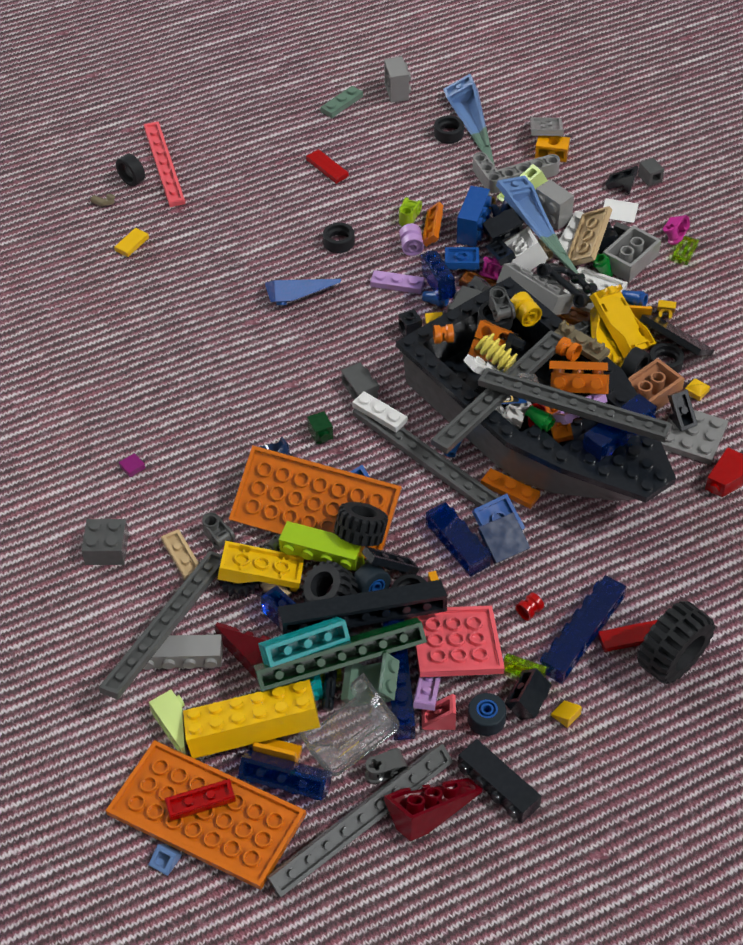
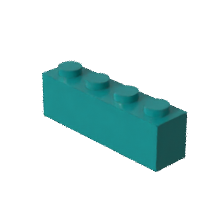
(304, 641)

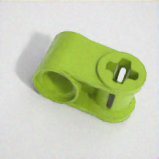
(409, 211)

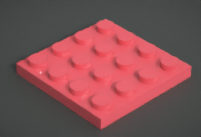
(460, 643)

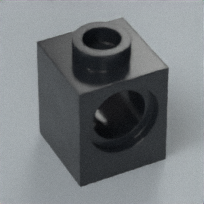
(409, 322)

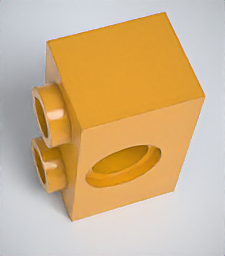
(552, 145)

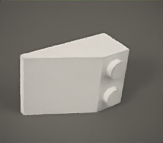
(526, 249)

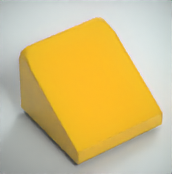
(567, 713)

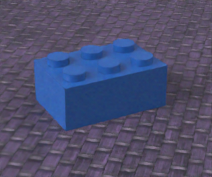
(473, 215)

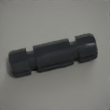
(329, 690)

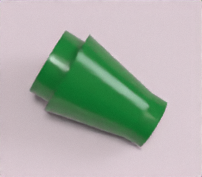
(603, 265)
(541, 418)

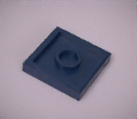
(504, 538)

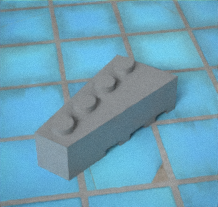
(547, 294)

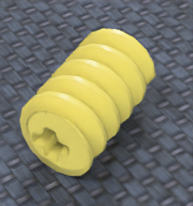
(493, 350)

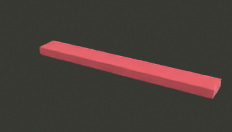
(164, 164)

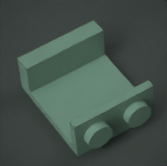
(381, 675)

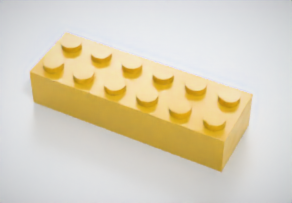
(250, 719)

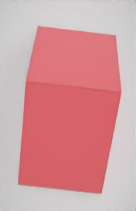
(443, 717)

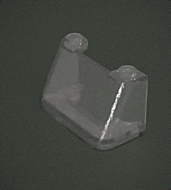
(352, 729)

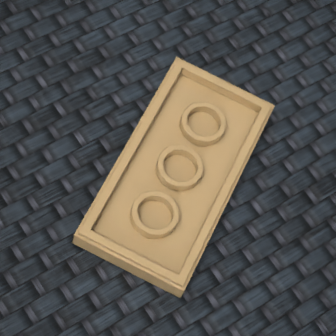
(589, 236)

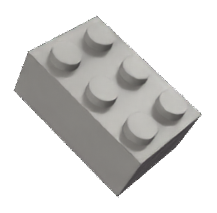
(632, 253)

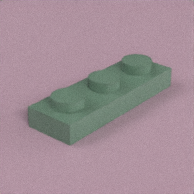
(341, 101)

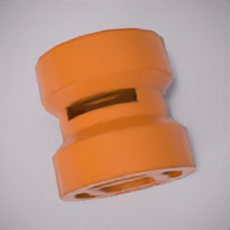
(448, 333)
(568, 349)

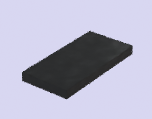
(677, 335)

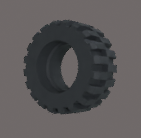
(675, 642)

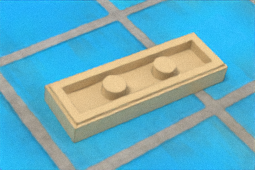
(180, 553)

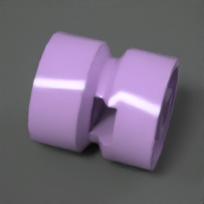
(411, 239)

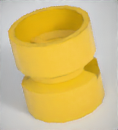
(526, 309)

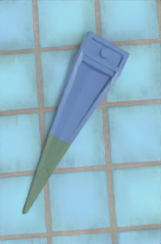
(466, 102)
(524, 200)

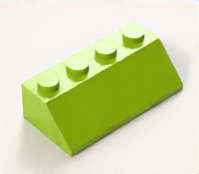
(320, 546)

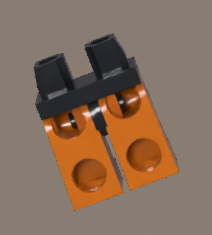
(508, 337)

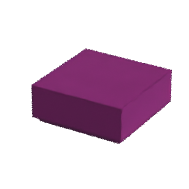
(132, 465)

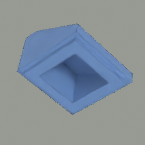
(164, 858)

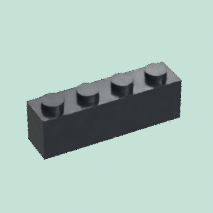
(499, 781)

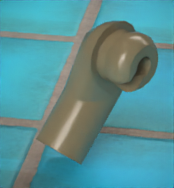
(109, 200)

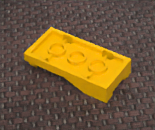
(620, 321)
(601, 333)
(252, 564)

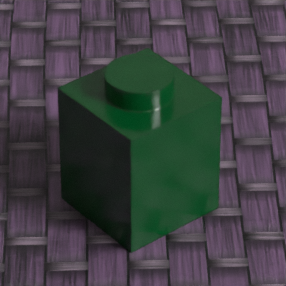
(320, 427)

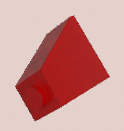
(726, 474)

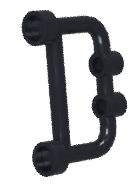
(580, 299)

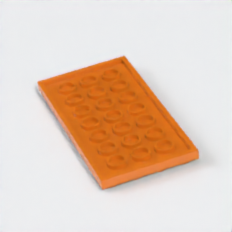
(304, 492)
(235, 838)

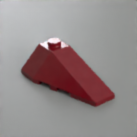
(242, 646)
(423, 810)

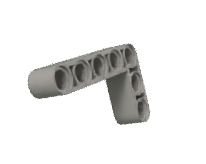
(489, 175)

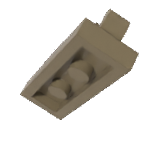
(590, 348)

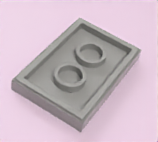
(546, 126)

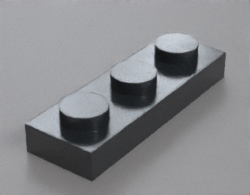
(500, 252)
(390, 561)

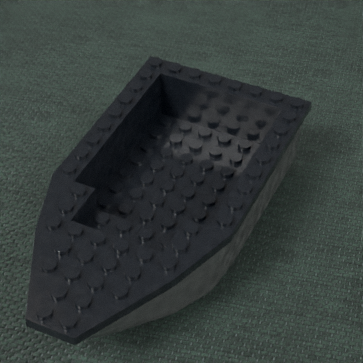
(528, 454)

